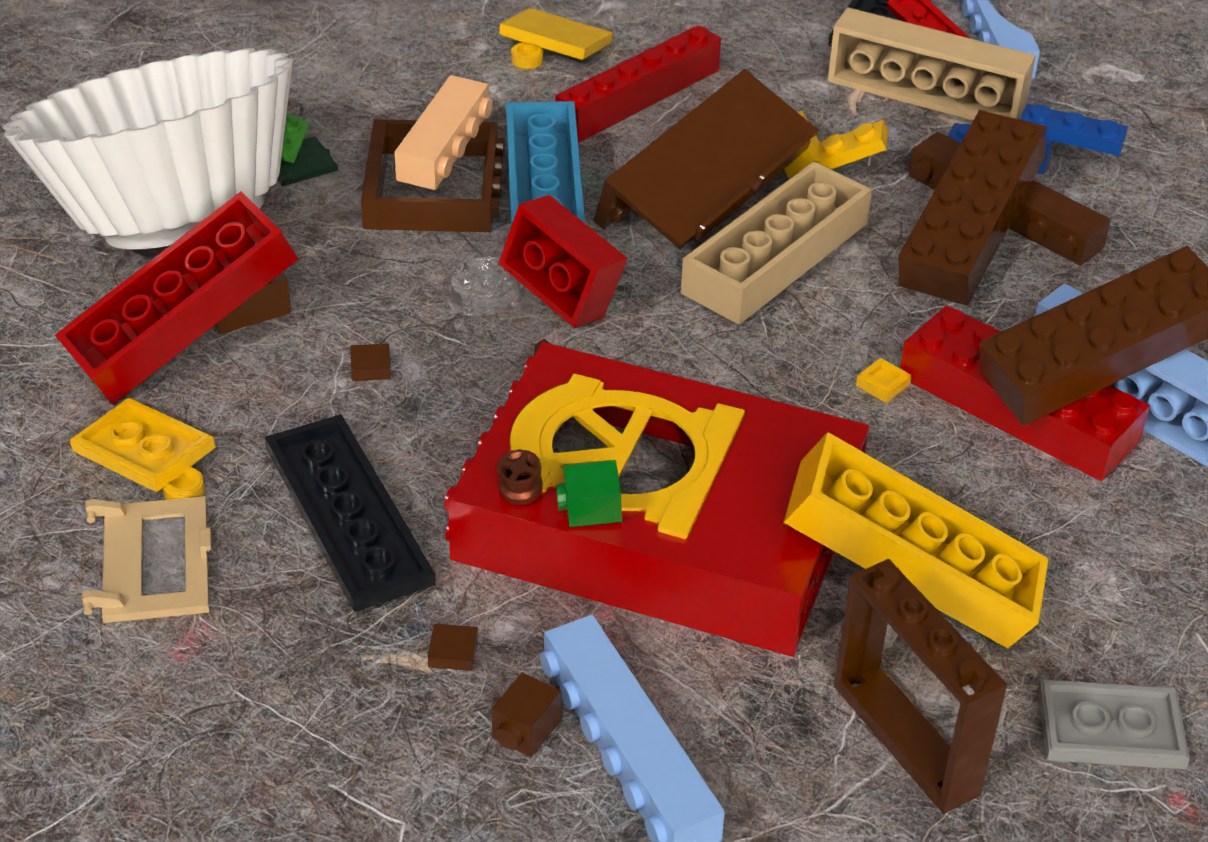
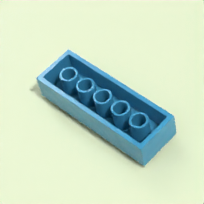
(543, 154)

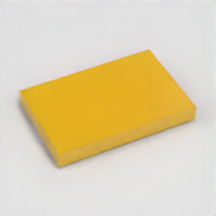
(555, 33)
(142, 444)

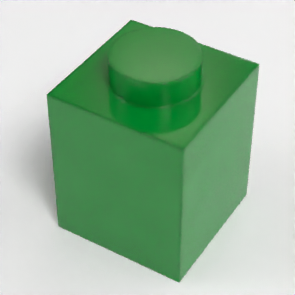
(590, 493)

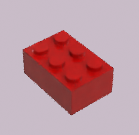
(562, 261)

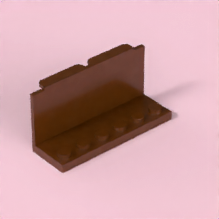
(708, 162)

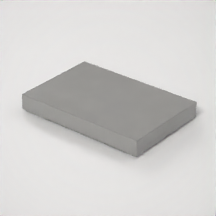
(1112, 724)

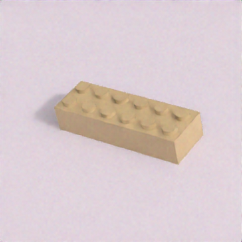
(928, 66)
(775, 242)

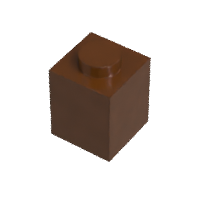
(526, 715)

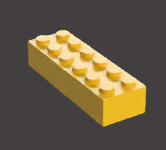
(943, 550)

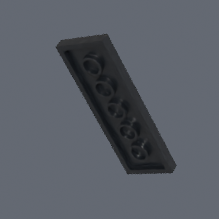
(349, 513)

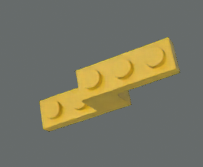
(843, 148)

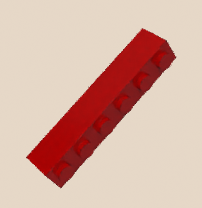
(643, 80)

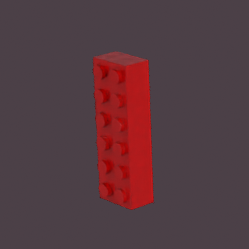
(177, 297)
(1086, 434)

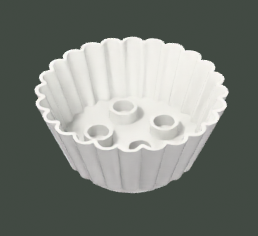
(159, 142)

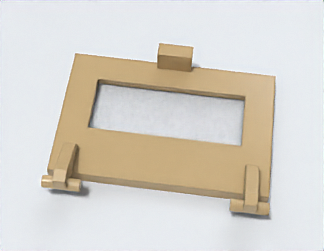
(152, 559)

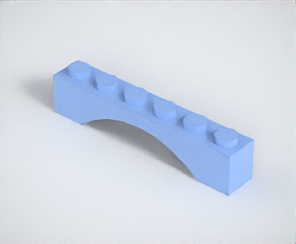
(996, 30)

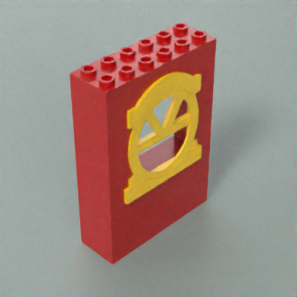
(688, 554)

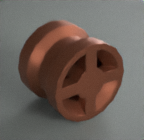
(512, 469)

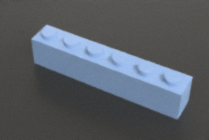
(630, 735)

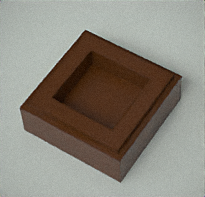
(370, 362)
(453, 647)

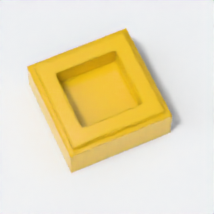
(883, 380)

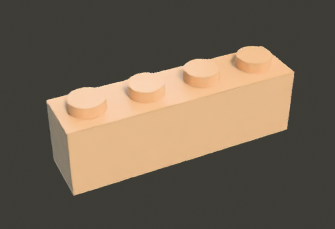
(442, 132)

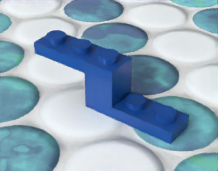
(1066, 128)

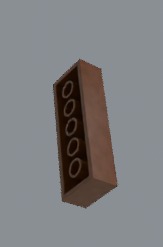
(972, 207)
(1099, 336)

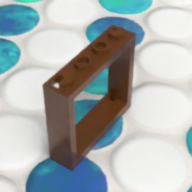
(430, 213)
(885, 597)

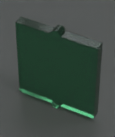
(310, 162)

